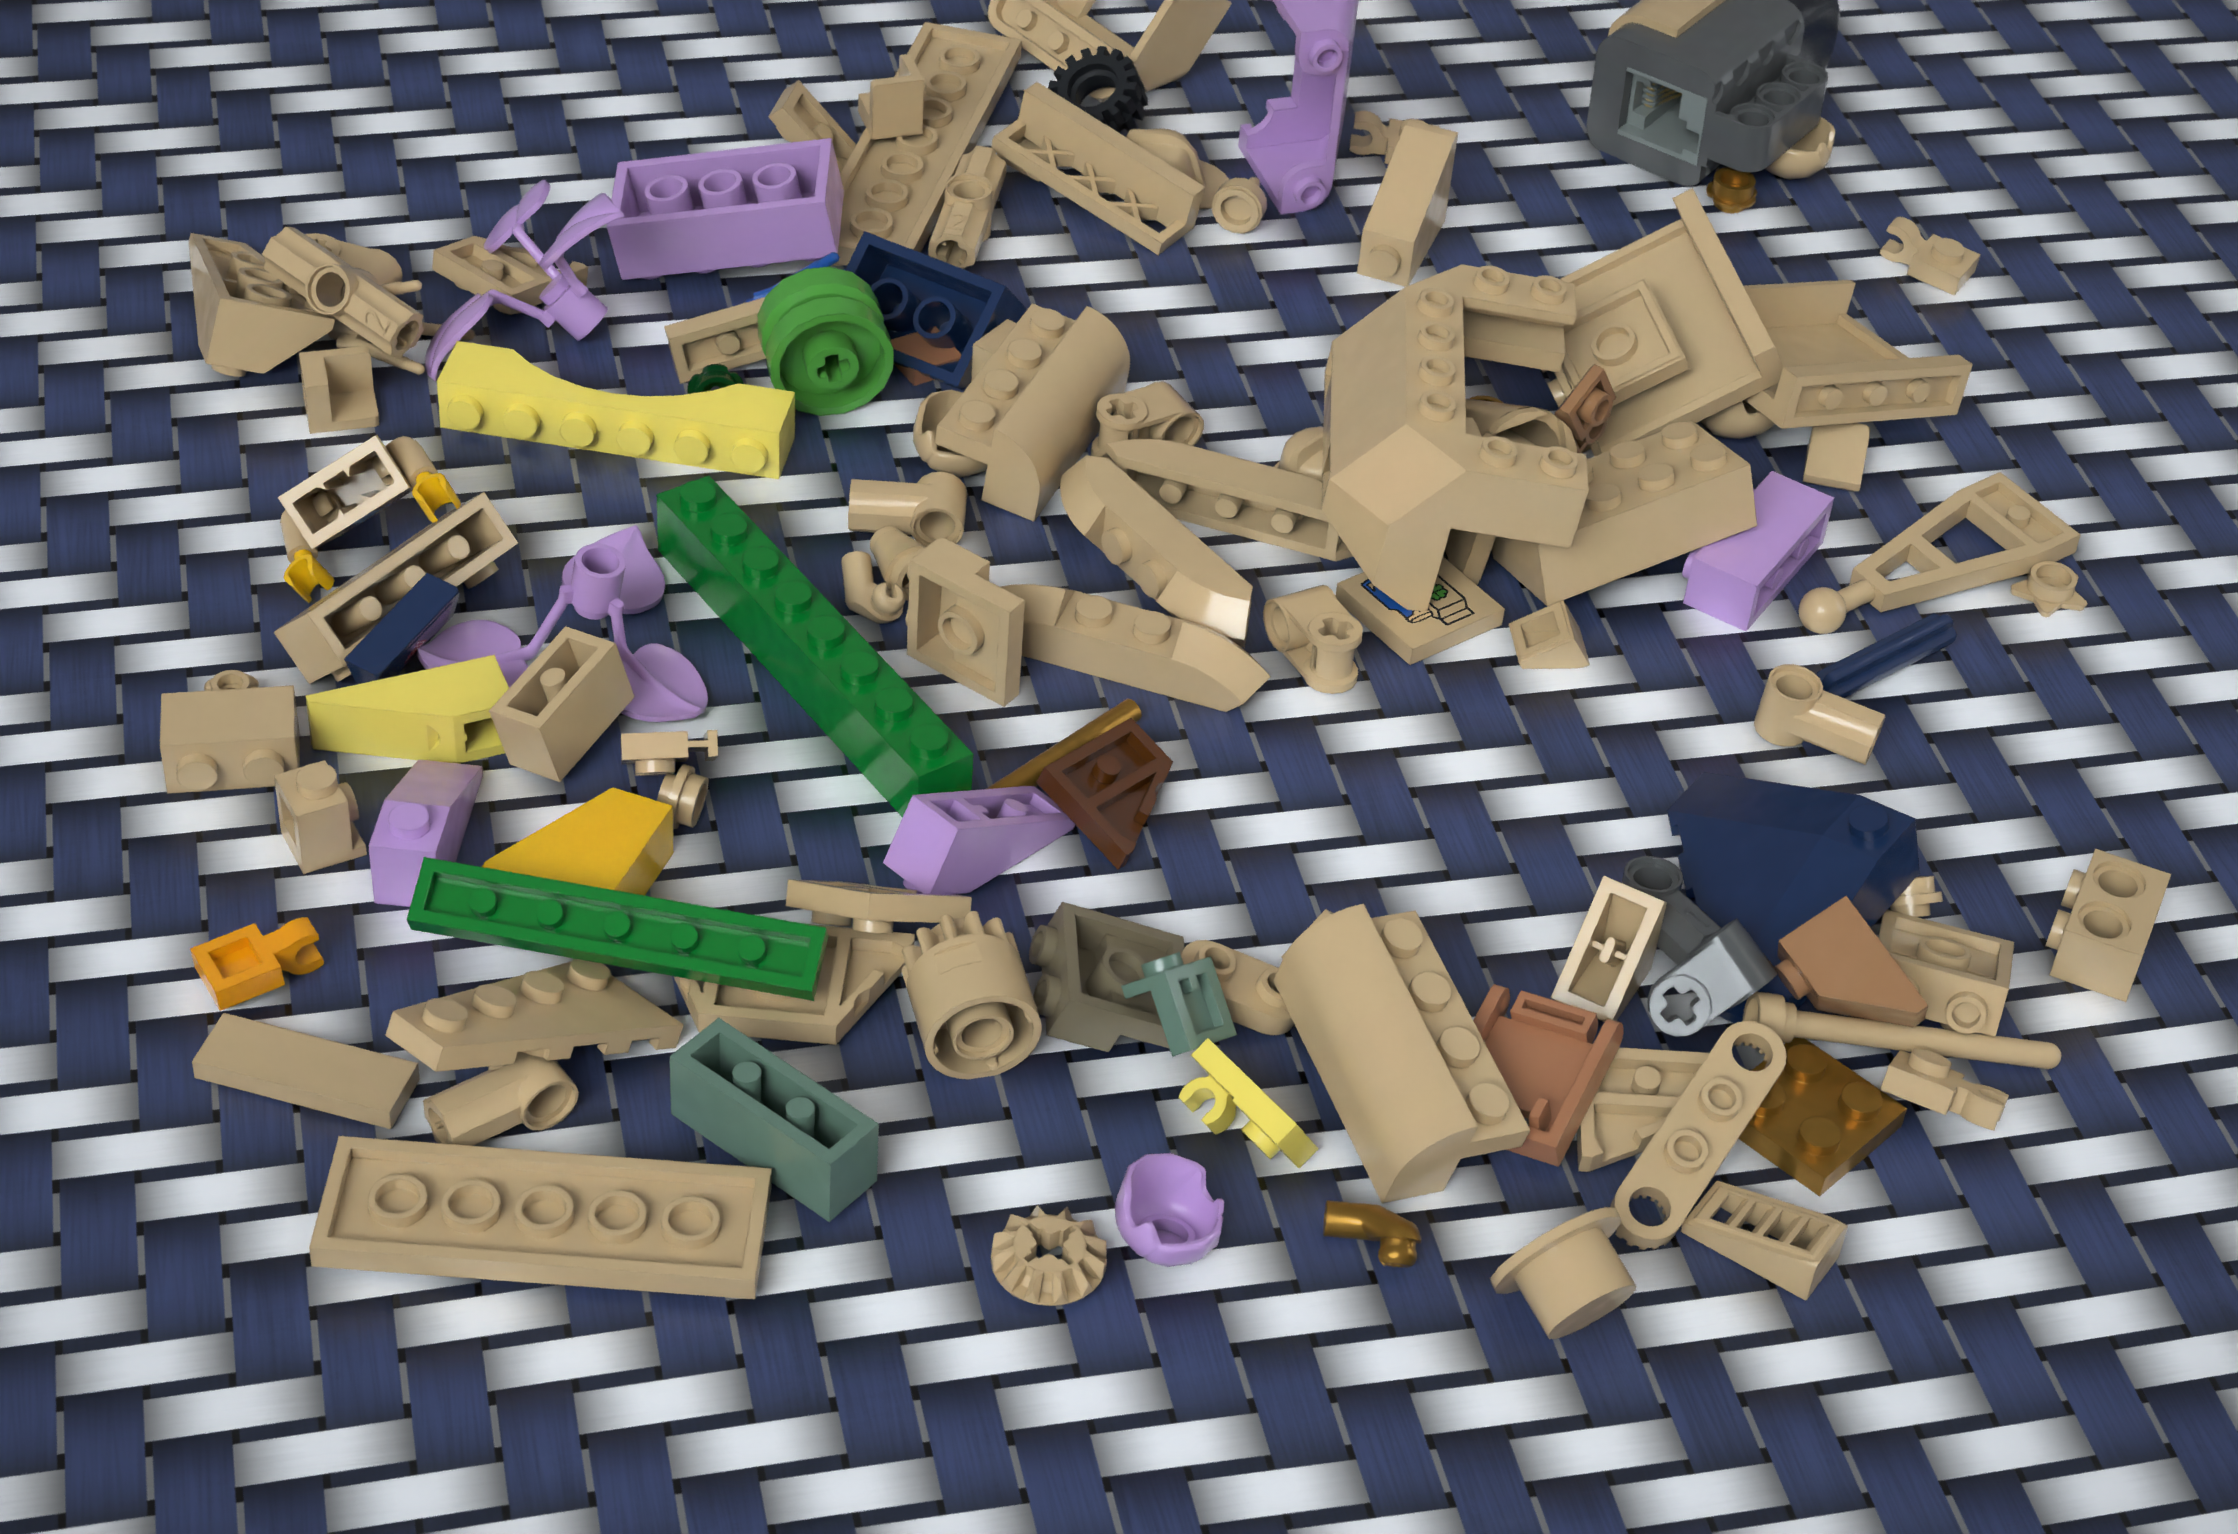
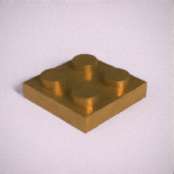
(1820, 1118)

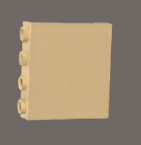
(1707, 313)
(1840, 368)

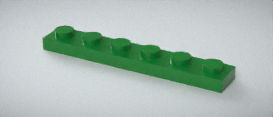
(618, 928)

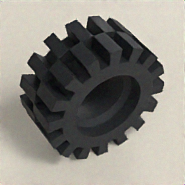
(1100, 72)

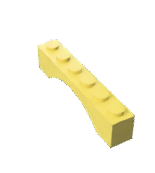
(719, 429)

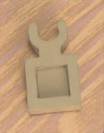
(1929, 1082)

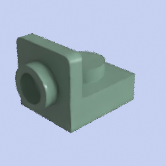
(1186, 1001)

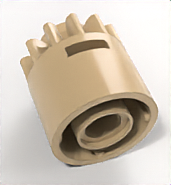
(971, 997)

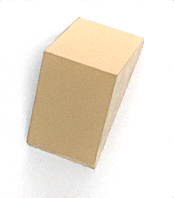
(1611, 950)

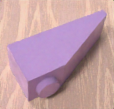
(420, 820)
(969, 837)

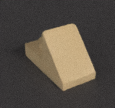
(803, 118)

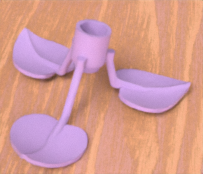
(565, 296)
(600, 580)

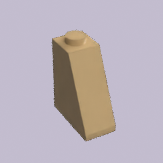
(1408, 204)

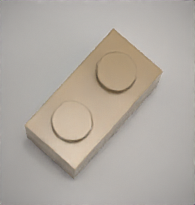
(562, 704)
(228, 738)

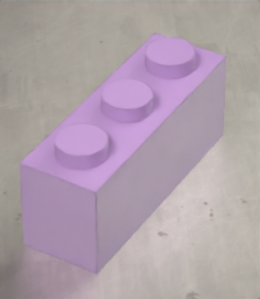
(1749, 569)

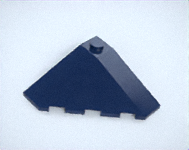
(1787, 855)

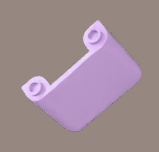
(1301, 135)

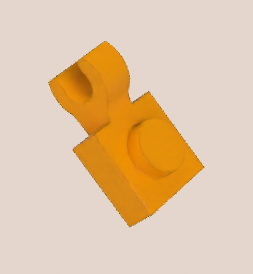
(252, 964)

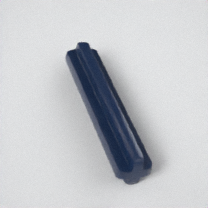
(1888, 655)

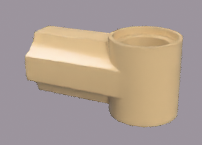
(919, 509)
(1799, 710)
(502, 1098)

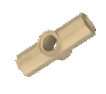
(968, 208)
(366, 304)

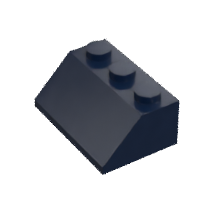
(929, 293)

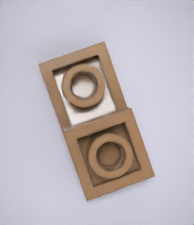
(1588, 407)

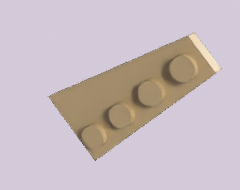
(532, 1014)

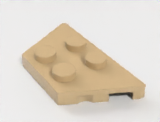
(851, 979)

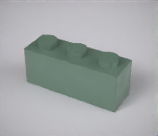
(774, 1118)

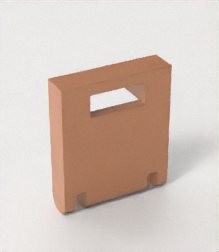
(1547, 1064)

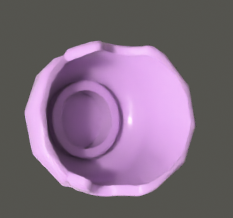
(1168, 1210)

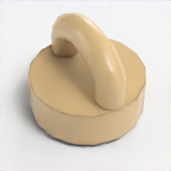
(1239, 204)

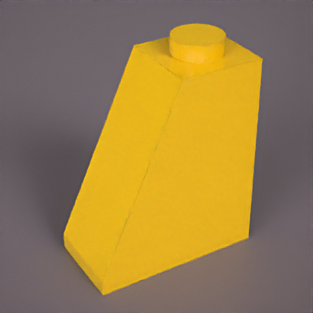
(606, 843)

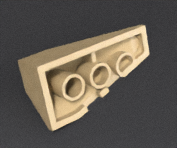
(244, 311)

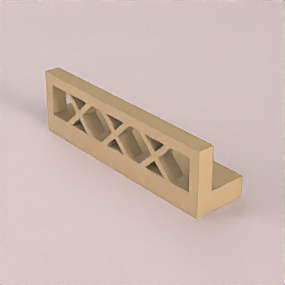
(1108, 166)

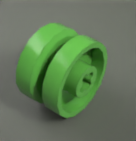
(825, 340)

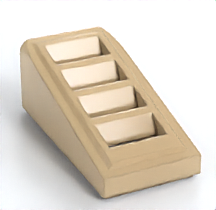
(1796, 1262)

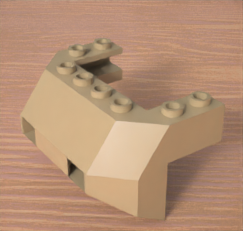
(1397, 435)

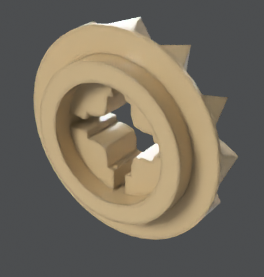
(1048, 1279)

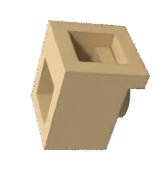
(318, 817)

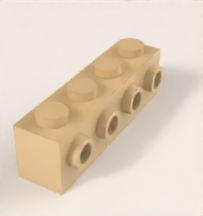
(454, 549)

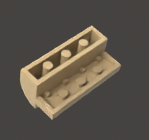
(1037, 405)
(1396, 1050)

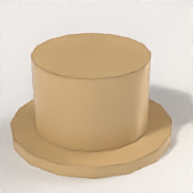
(1569, 1273)

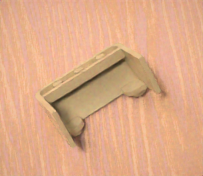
(1062, 28)

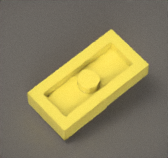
(1268, 1124)

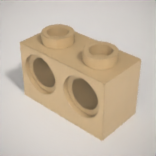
(2108, 923)

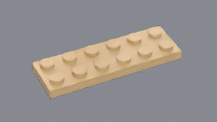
(543, 1217)

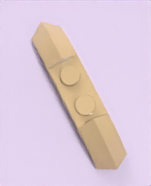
(1231, 494)
(1155, 548)
(1136, 647)

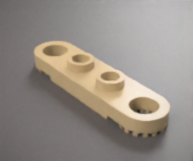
(1698, 1133)

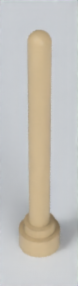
(1790, 1023)

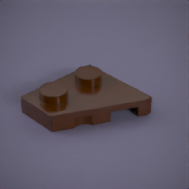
(1109, 787)

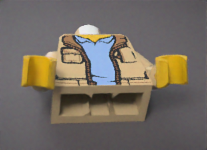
(348, 495)

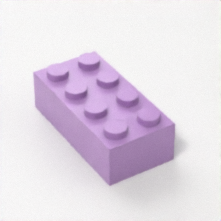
(727, 209)

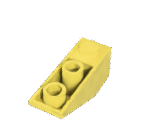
(414, 715)

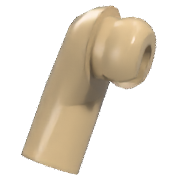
(864, 595)

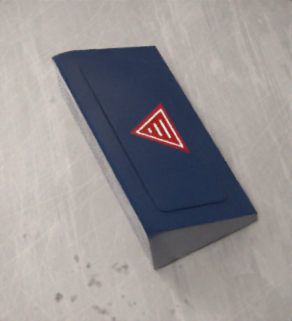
(403, 630)

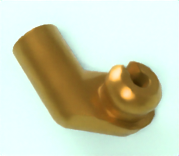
(1374, 1223)

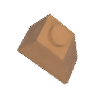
(1847, 969)

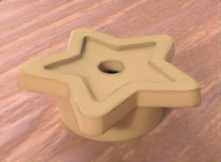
(2050, 588)

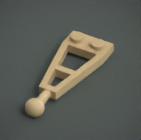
(1994, 506)

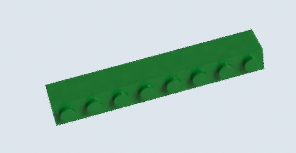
(809, 646)

